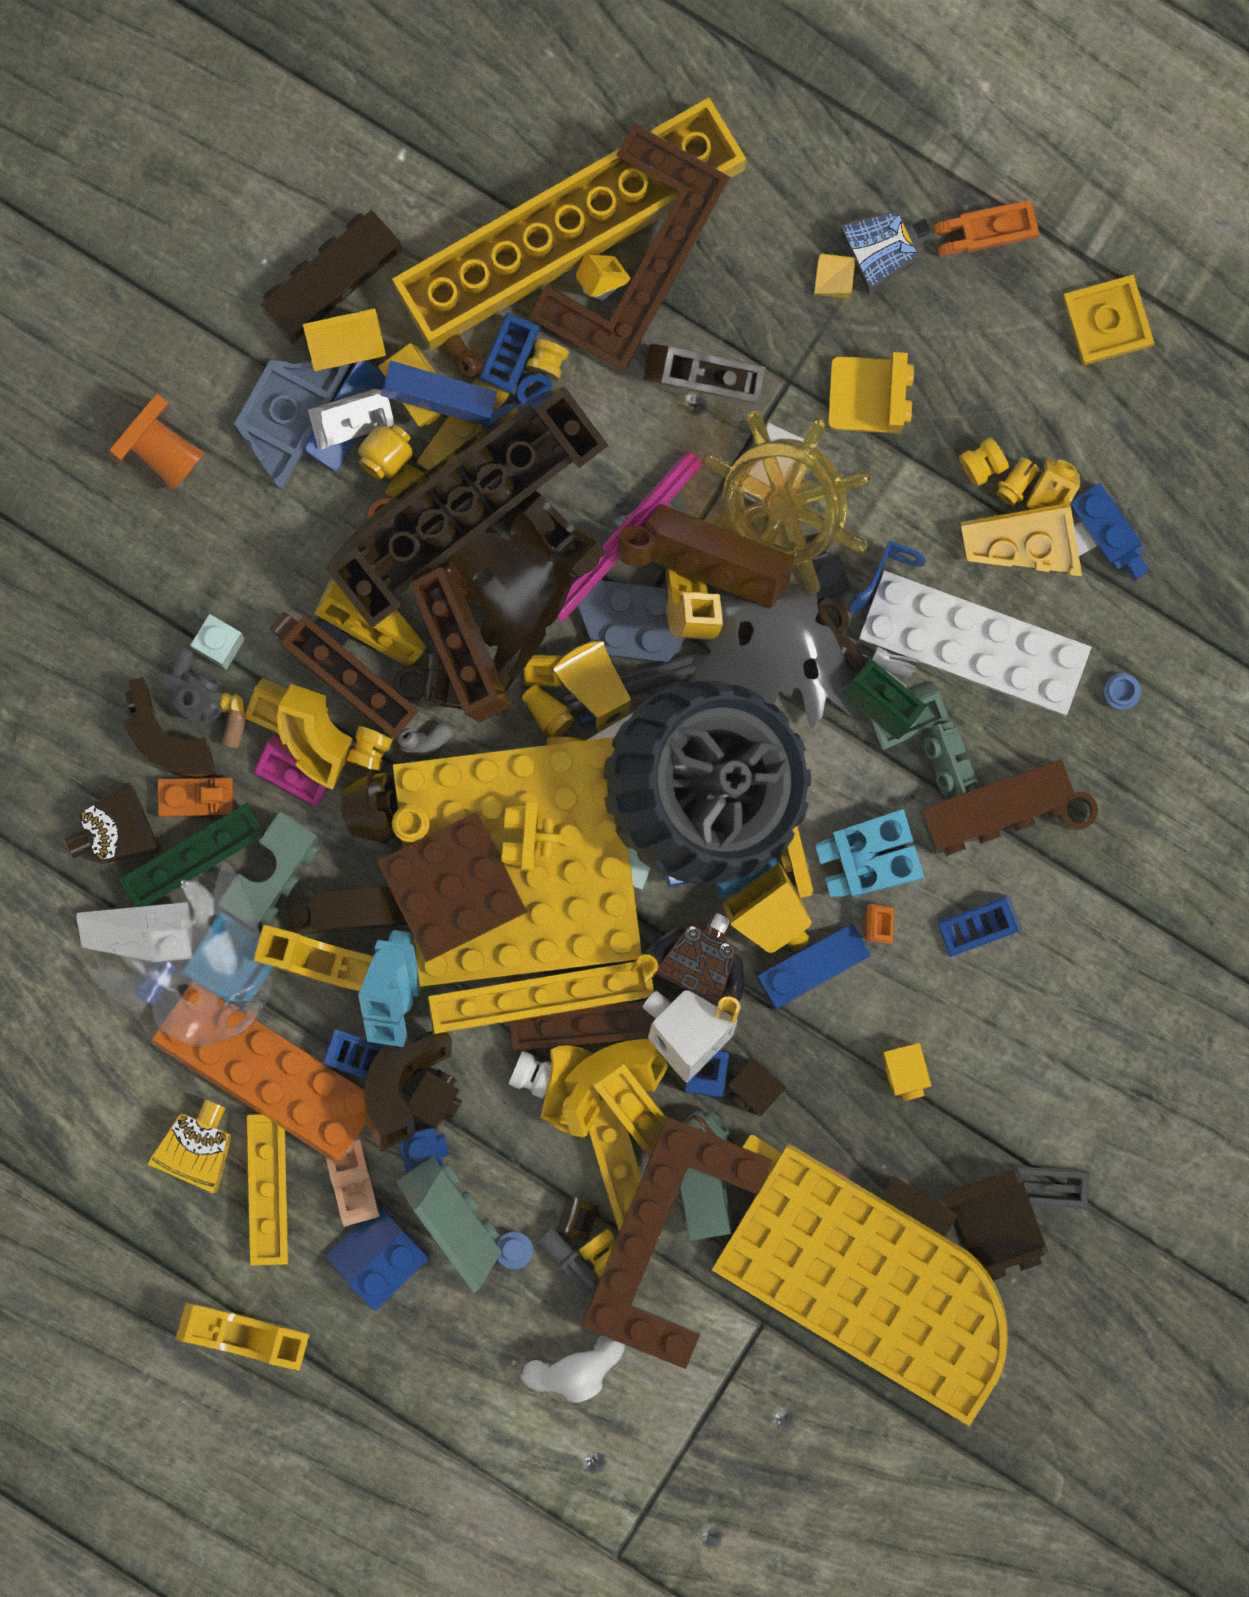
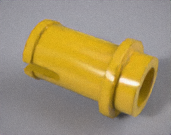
(1018, 480)

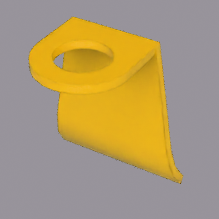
(594, 682)
(563, 1060)

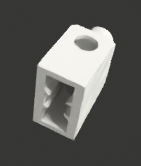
(687, 1031)

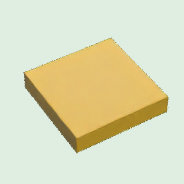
(1108, 320)

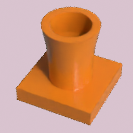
(157, 445)

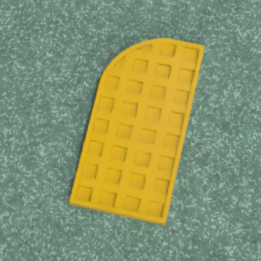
(871, 1283)

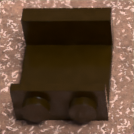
(999, 1223)

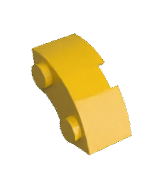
(312, 736)

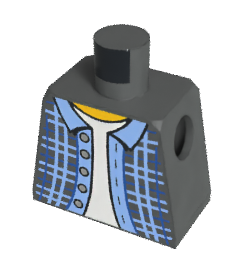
(884, 246)

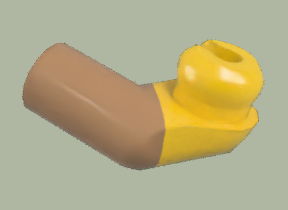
(235, 720)

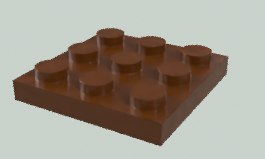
(452, 886)

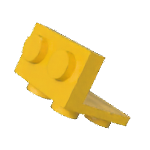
(870, 394)

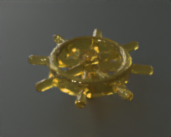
(788, 500)

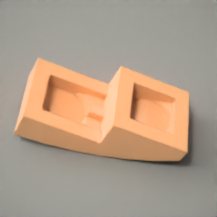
(353, 1186)

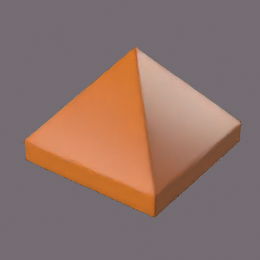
(878, 923)

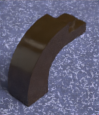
(391, 1068)

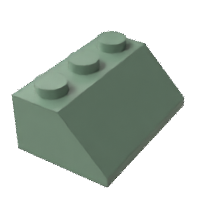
(452, 1220)

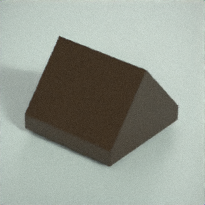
(577, 1218)

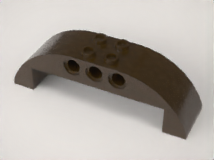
(461, 499)

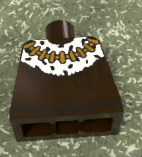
(114, 828)

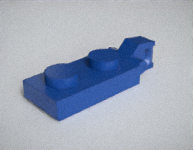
(1110, 531)

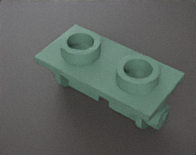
(942, 746)

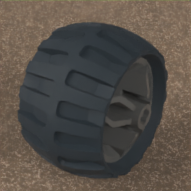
(739, 806)

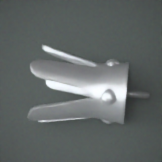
(892, 663)

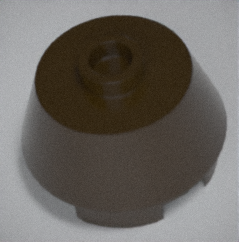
(370, 806)

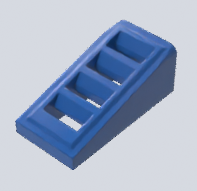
(523, 327)
(1008, 912)
(335, 1048)

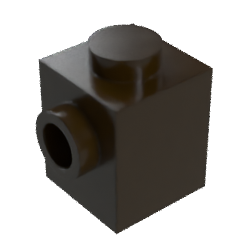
(753, 1087)
(435, 1098)

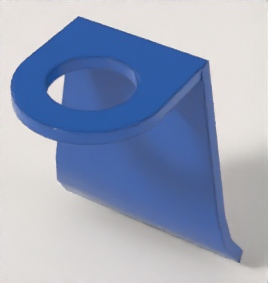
(891, 551)

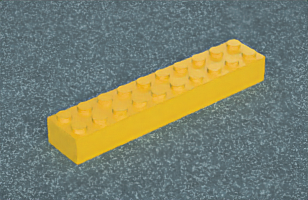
(555, 231)

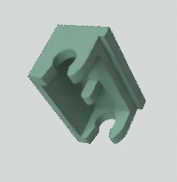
(706, 1205)

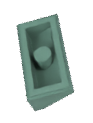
(933, 714)

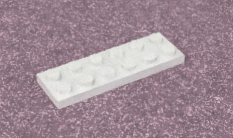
(975, 643)

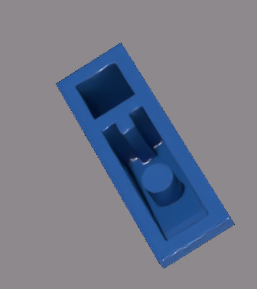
(813, 966)

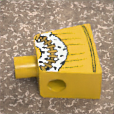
(195, 1148)

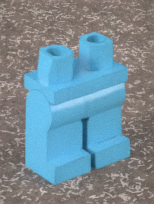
(860, 859)
(390, 989)

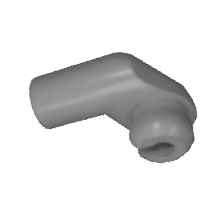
(422, 743)

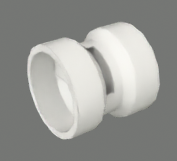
(524, 1072)

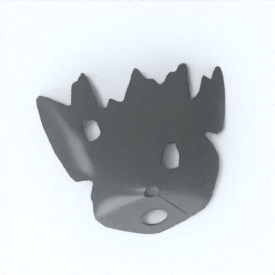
(776, 652)

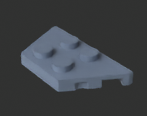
(277, 415)
(630, 621)

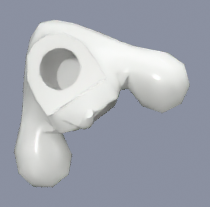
(576, 1375)

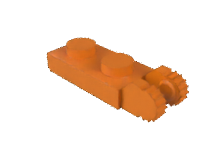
(989, 228)

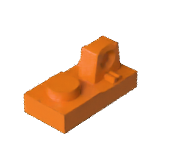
(195, 797)

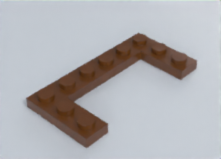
(699, 193)
(583, 1026)
(611, 1307)

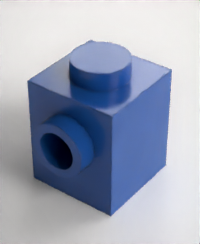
(422, 1147)

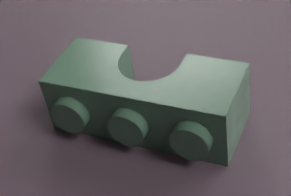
(292, 847)

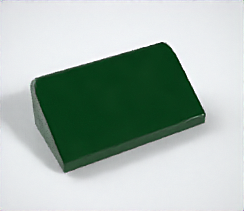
(884, 699)

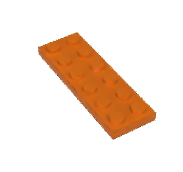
(277, 1083)

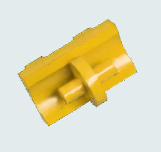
(524, 854)

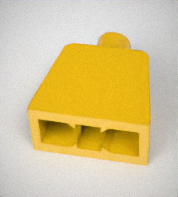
(770, 912)

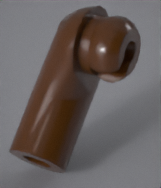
(468, 362)

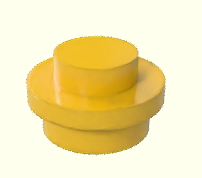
(410, 823)

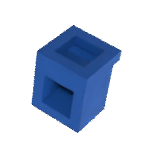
(713, 1084)

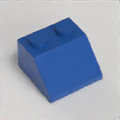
(377, 1258)

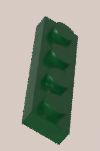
(192, 856)

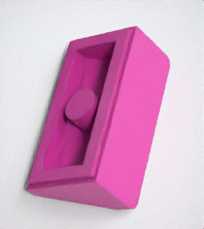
(279, 768)

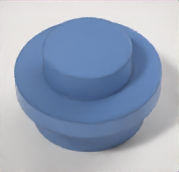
(1122, 691)
(515, 1250)

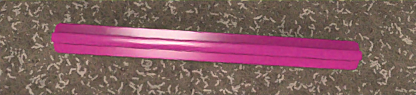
(661, 494)

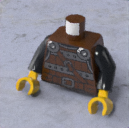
(699, 963)

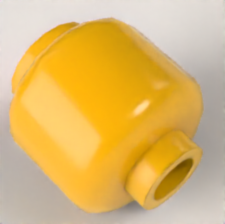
(385, 451)

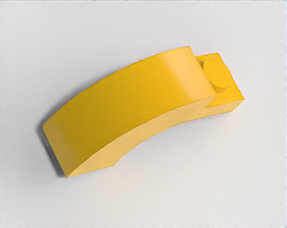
(690, 608)
(312, 958)
(585, 1101)
(242, 1336)

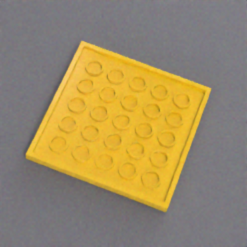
(575, 899)

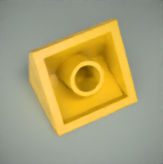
(344, 339)

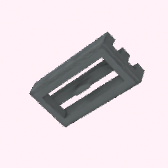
(1083, 1189)

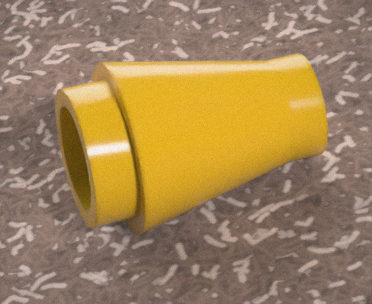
(549, 713)

